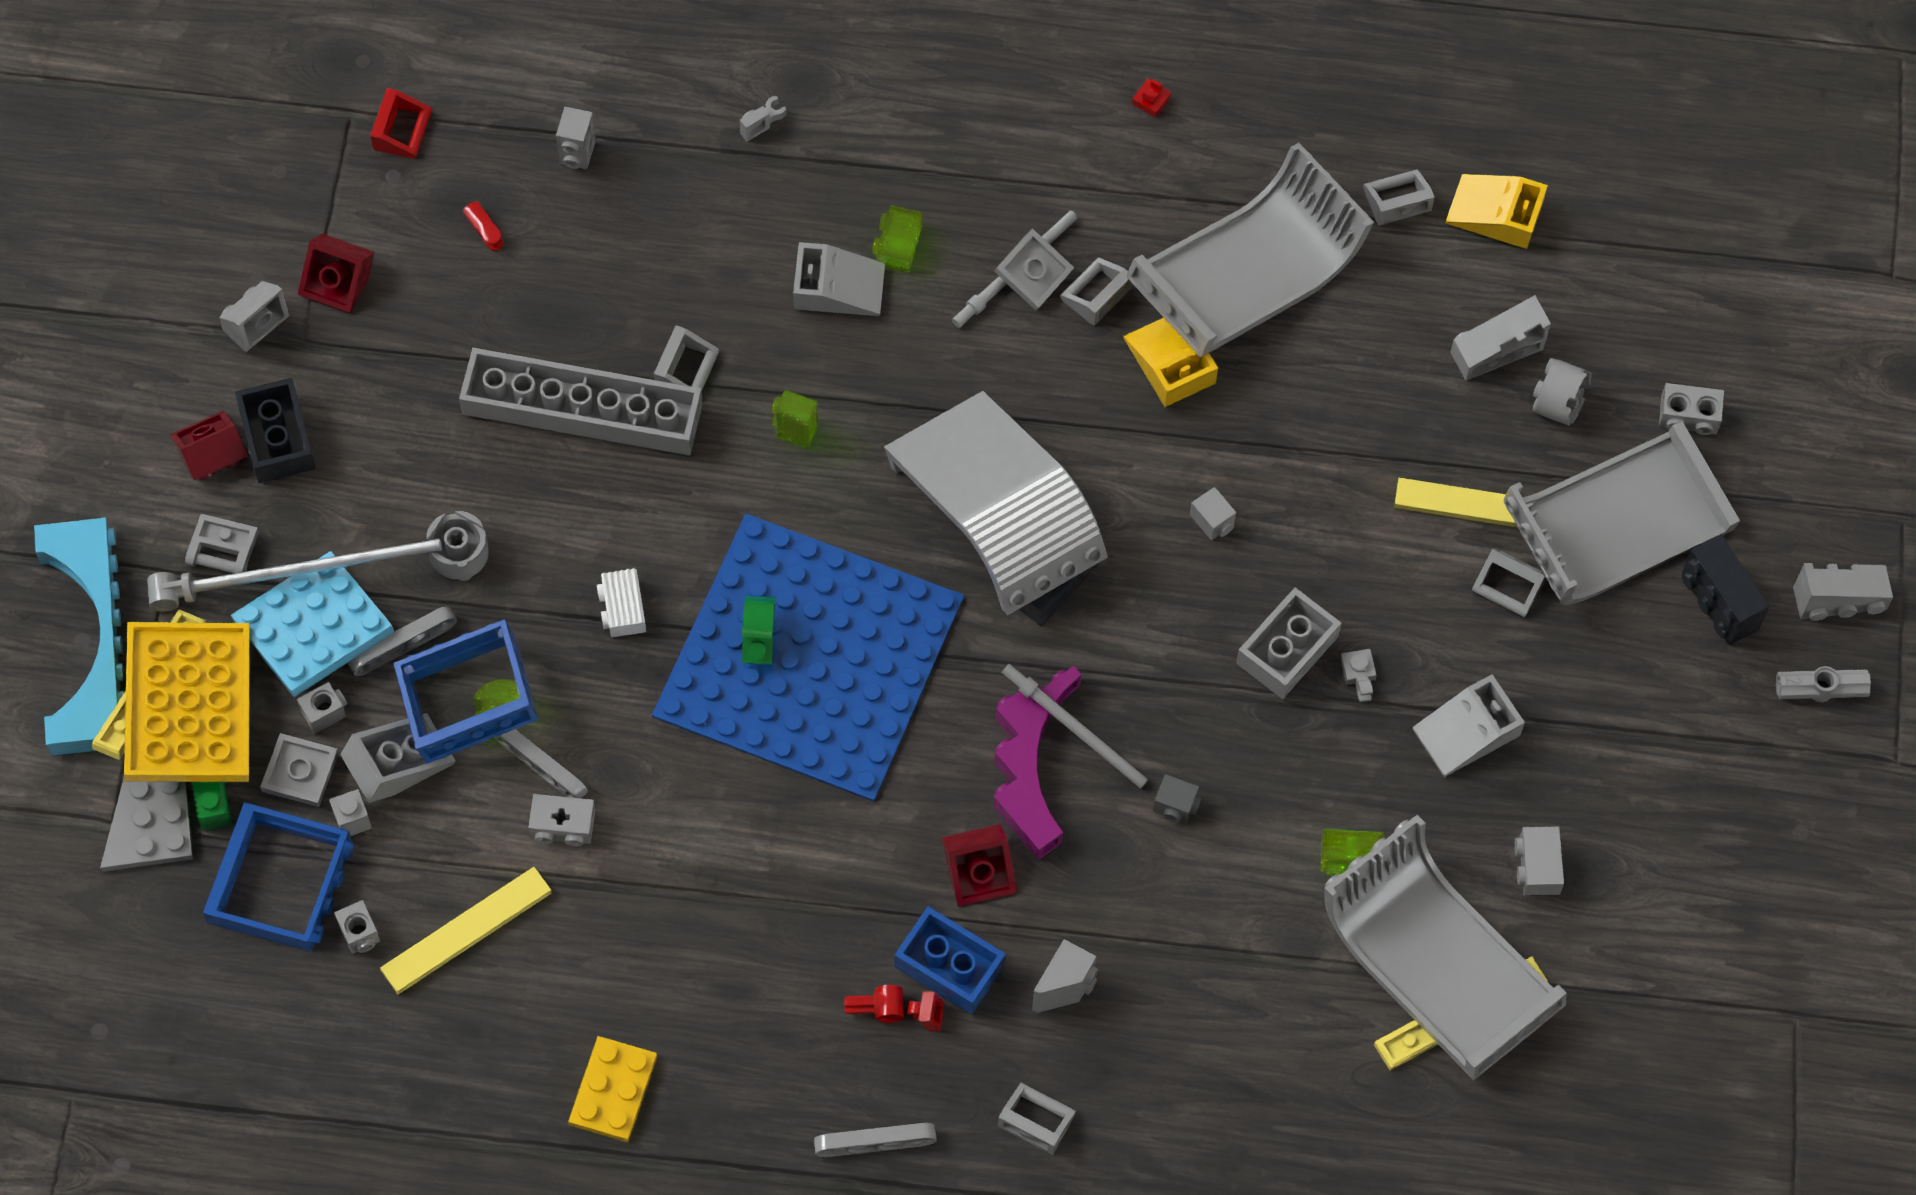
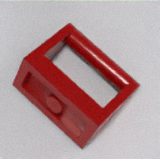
(391, 104)

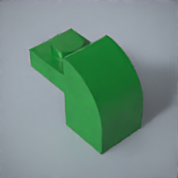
(758, 629)

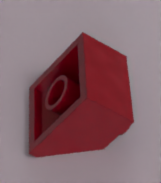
(335, 272)
(209, 446)
(979, 864)

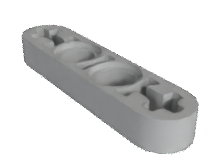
(404, 640)
(542, 764)
(875, 1140)

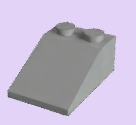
(387, 759)

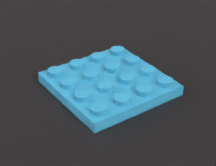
(313, 625)

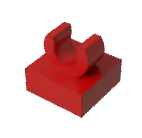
(1151, 97)
(928, 1011)

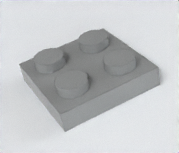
(1033, 269)
(299, 770)

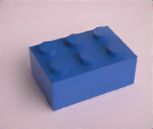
(949, 960)

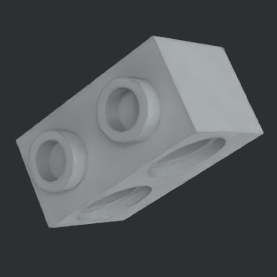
(575, 138)
(1691, 402)

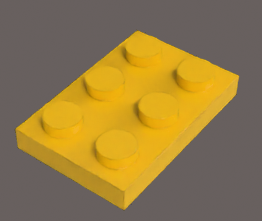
(612, 1089)

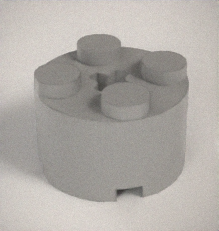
(1561, 392)
(462, 543)

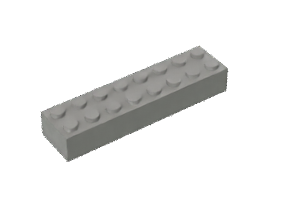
(581, 401)

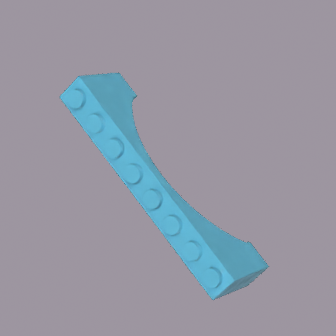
(85, 554)

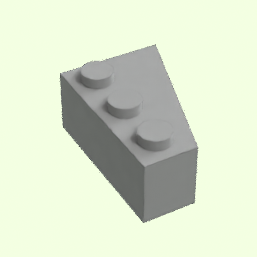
(1502, 339)
(1842, 591)

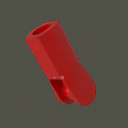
(483, 226)

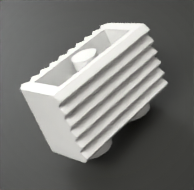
(623, 603)

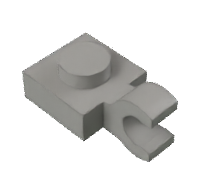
(759, 120)
(1359, 670)

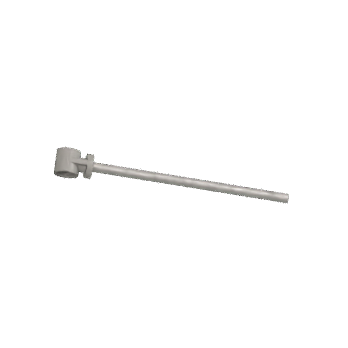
(166, 590)

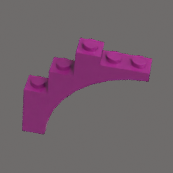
(1022, 800)

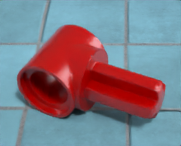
(885, 1003)

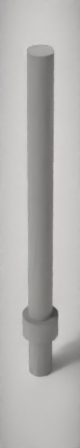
(977, 304)
(1028, 687)

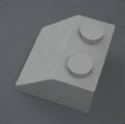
(254, 315)
(1066, 978)

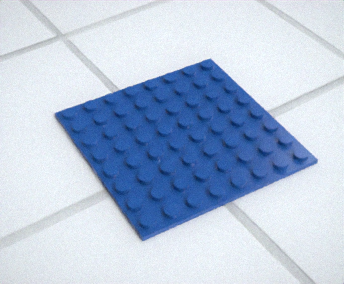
(844, 666)

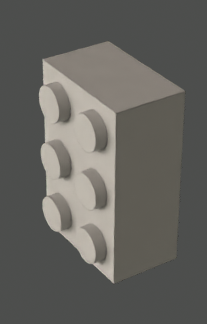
(1288, 643)

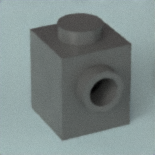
(1177, 800)

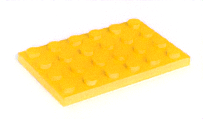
(187, 702)

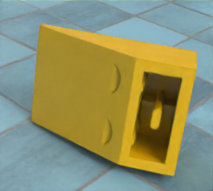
(1498, 207)
(1170, 362)

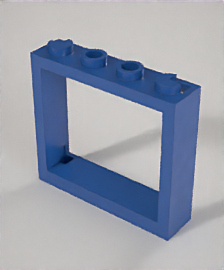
(476, 728)
(248, 819)

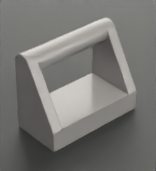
(1400, 206)
(1106, 299)
(670, 358)
(1516, 566)
(1029, 1130)

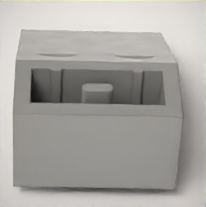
(837, 281)
(1469, 726)

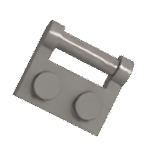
(224, 537)

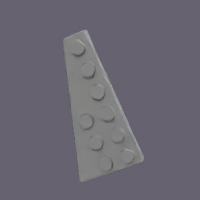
(149, 826)

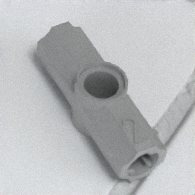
(1805, 686)

